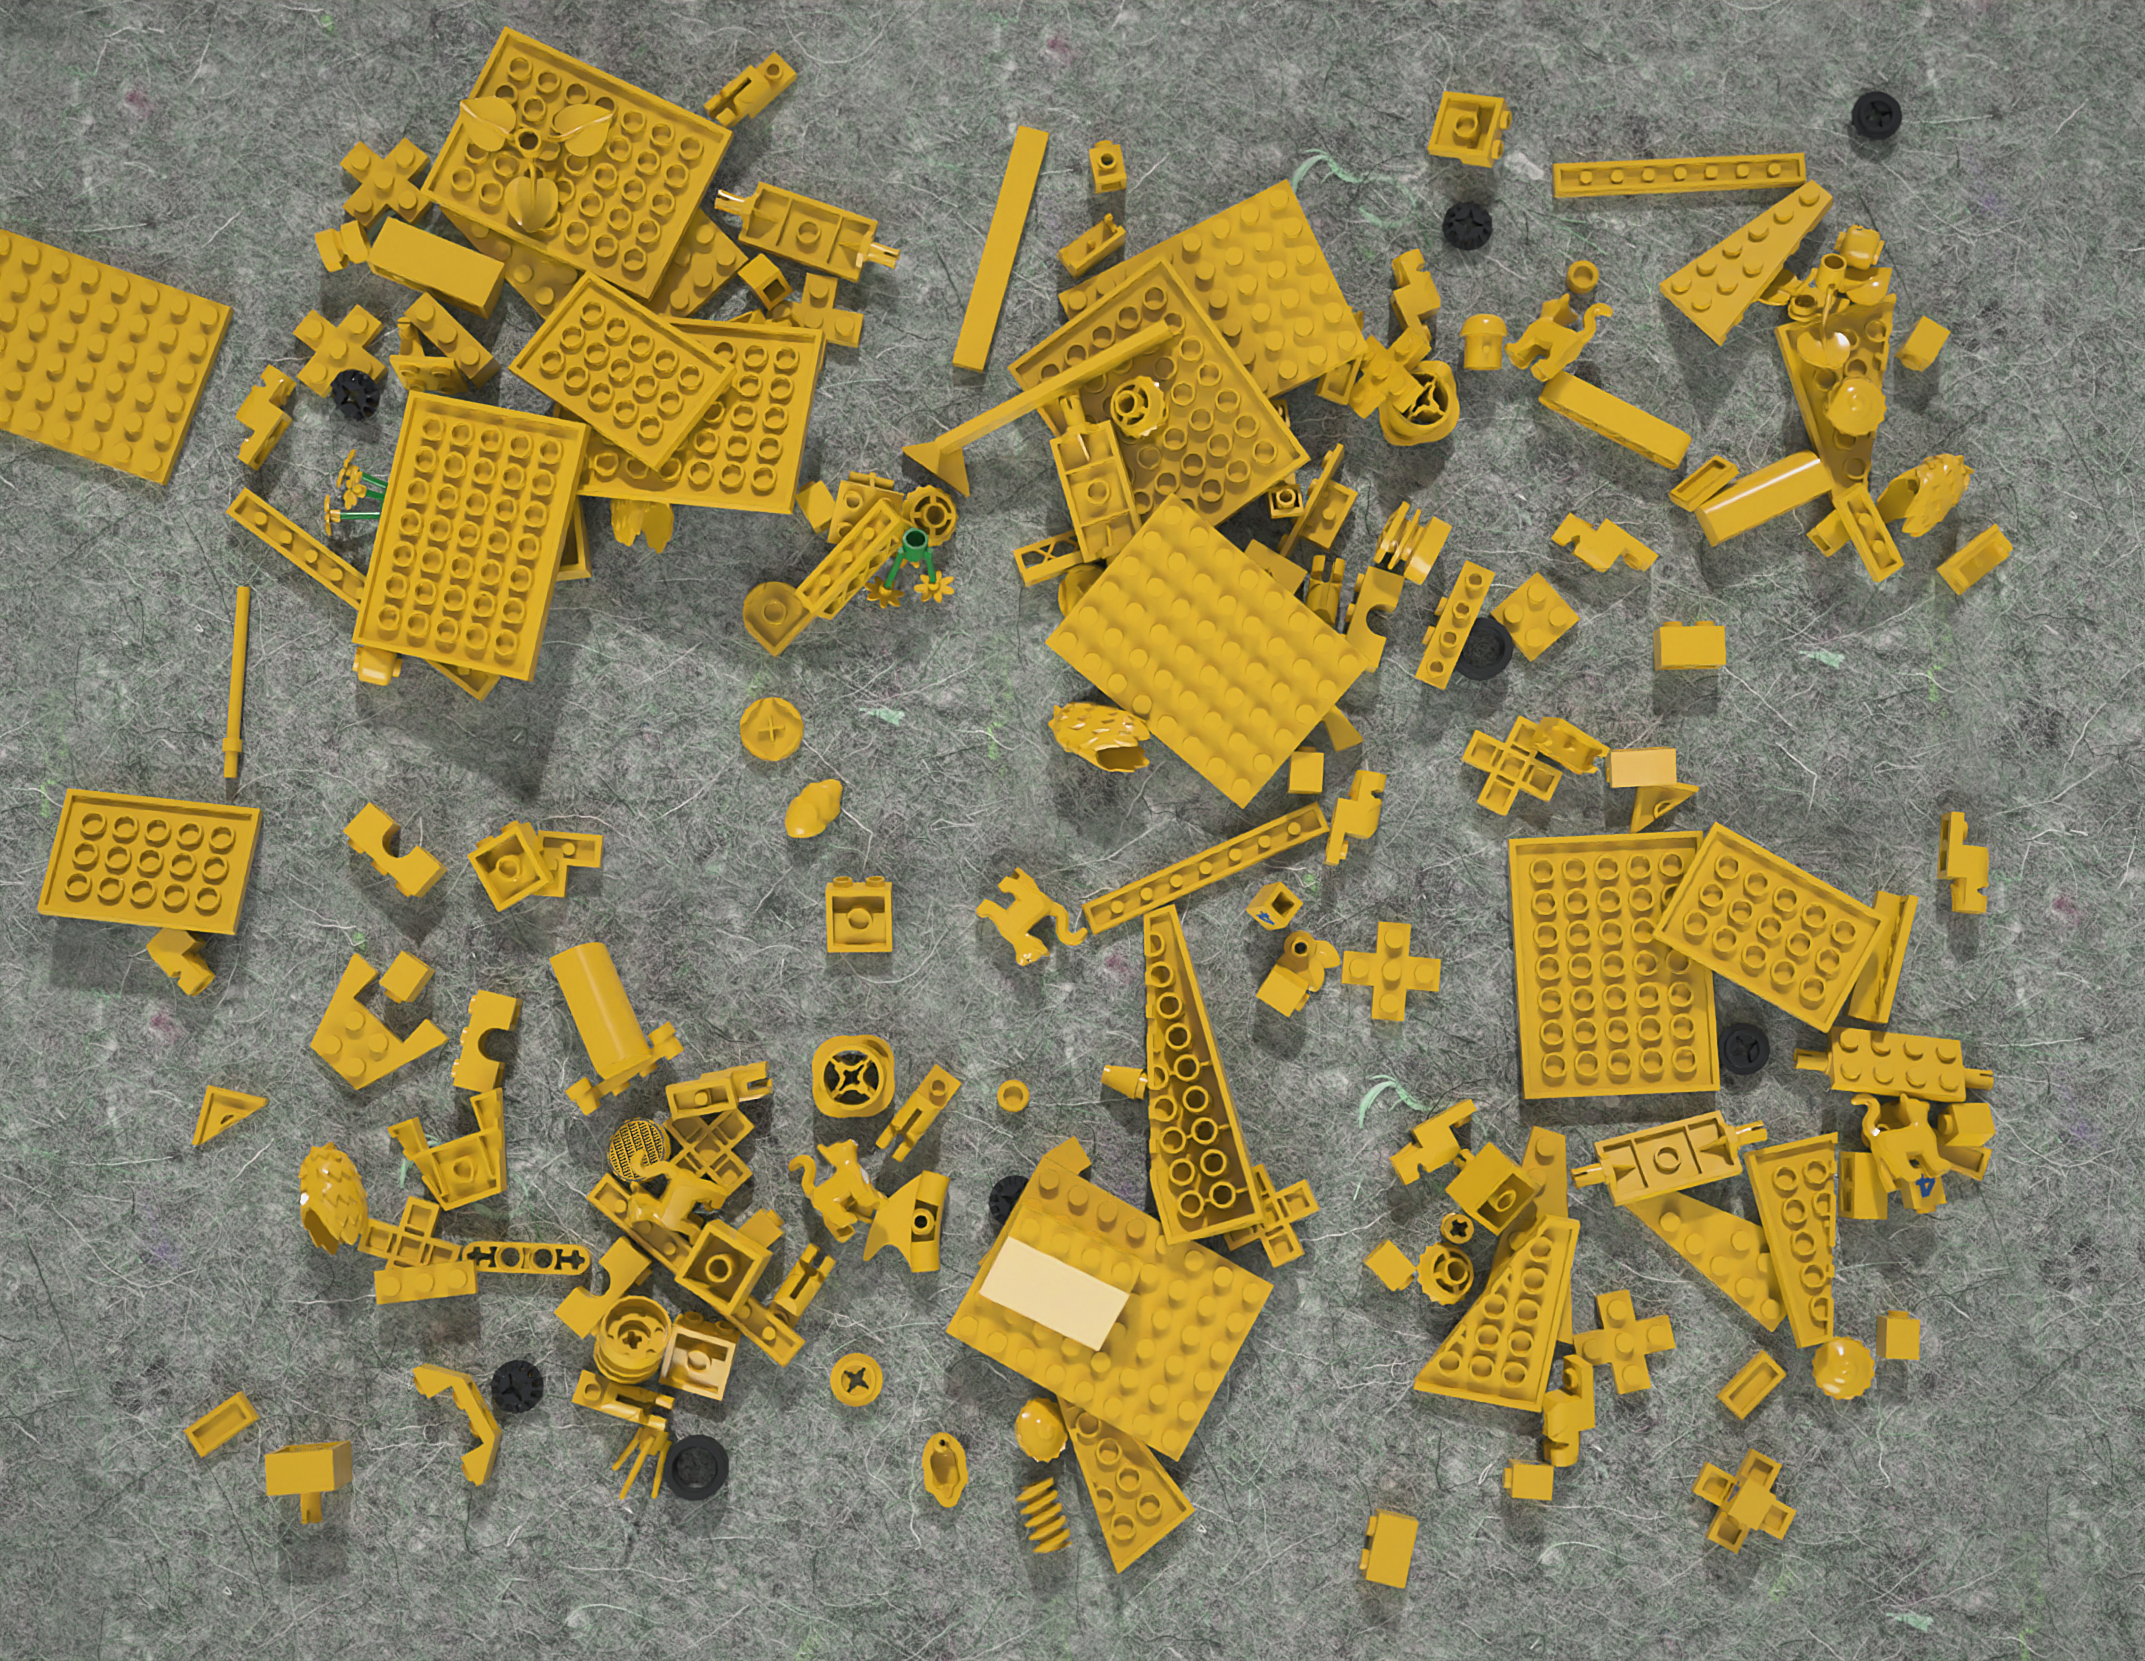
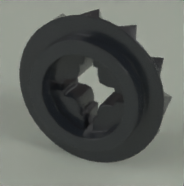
(1881, 104)
(1455, 232)
(368, 398)
(1757, 1053)
(1008, 1187)
(521, 1371)

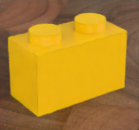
(1689, 646)
(1388, 1547)

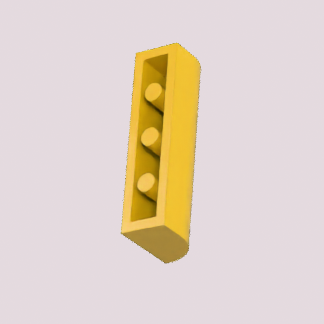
(437, 267)
(1763, 496)
(600, 1008)

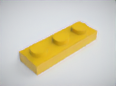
(1868, 532)
(426, 1281)

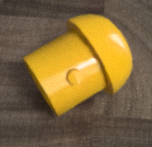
(1483, 341)

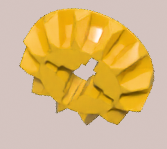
(860, 1394)

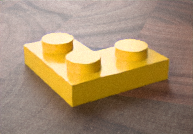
(567, 850)

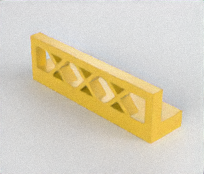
(853, 561)
(1053, 567)
(1876, 985)

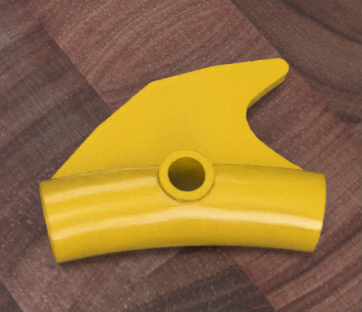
(898, 1226)

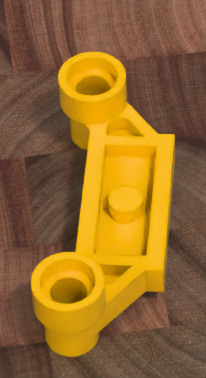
(588, 1096)

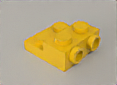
(1470, 128)
(511, 864)
(859, 915)
(700, 1355)

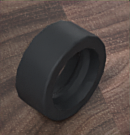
(1505, 654)
(696, 1493)

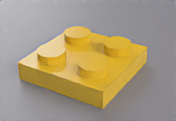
(1534, 616)

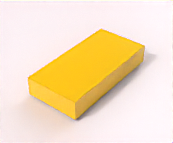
(1703, 483)
(1964, 1159)
(1751, 1385)
(221, 1424)

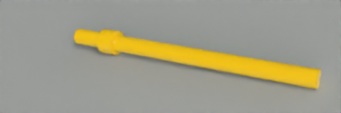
(232, 743)

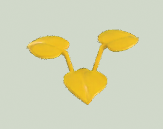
(534, 200)
(1860, 286)

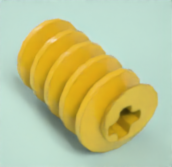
(1044, 1516)

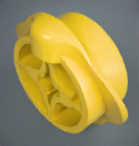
(1437, 379)
(829, 1100)

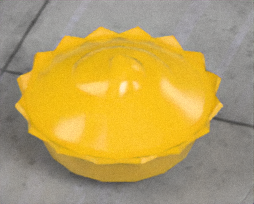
(1855, 405)
(1137, 406)
(932, 512)
(1445, 1273)
(1843, 1368)
(1041, 1429)

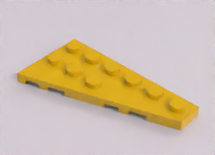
(1740, 268)
(1546, 1163)
(1799, 1221)
(1721, 1248)
(1126, 1484)

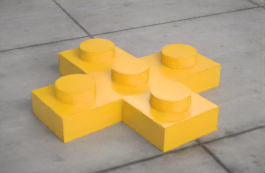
(386, 183)
(818, 312)
(338, 348)
(1389, 374)
(1510, 767)
(1390, 971)
(711, 1145)
(1282, 1210)
(412, 1240)
(1624, 1341)
(1714, 1486)

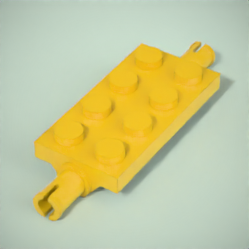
(807, 231)
(1095, 484)
(1894, 1065)
(1668, 1157)

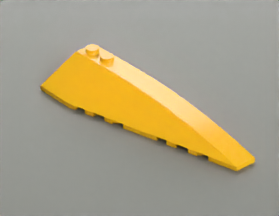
(1196, 1137)

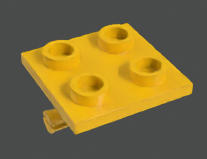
(423, 372)
(857, 498)

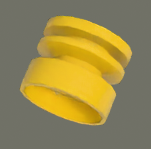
(1411, 542)
(632, 1340)

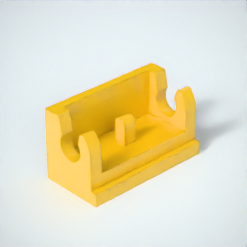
(1092, 247)
(1975, 559)
(1567, 745)
(1641, 766)
(1860, 1187)

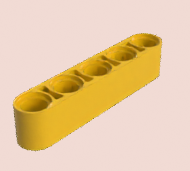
(1615, 419)

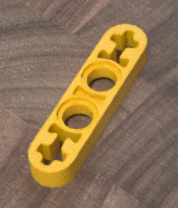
(527, 1254)

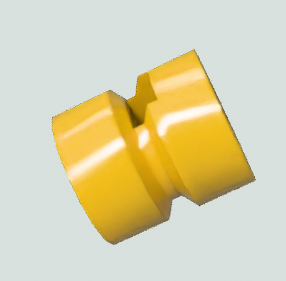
(343, 246)

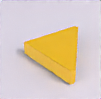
(946, 468)
(1656, 800)
(222, 1110)

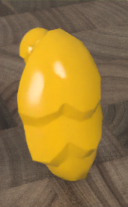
(813, 809)
(944, 1468)

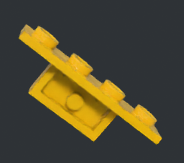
(1324, 511)
(1453, 625)

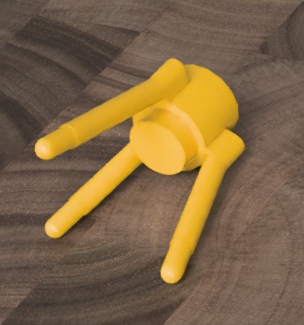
(651, 1442)

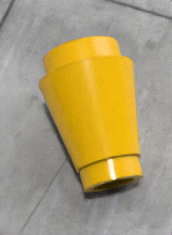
(1126, 1080)

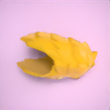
(1925, 493)
(633, 515)
(1101, 734)
(332, 1198)

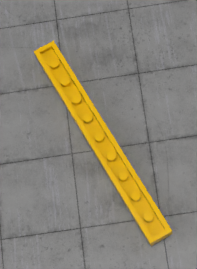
(332, 573)

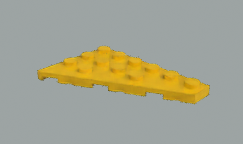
(1868, 332)
(1510, 1333)

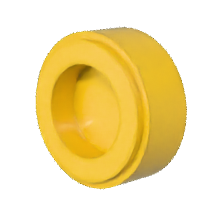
(1582, 277)
(1013, 1095)

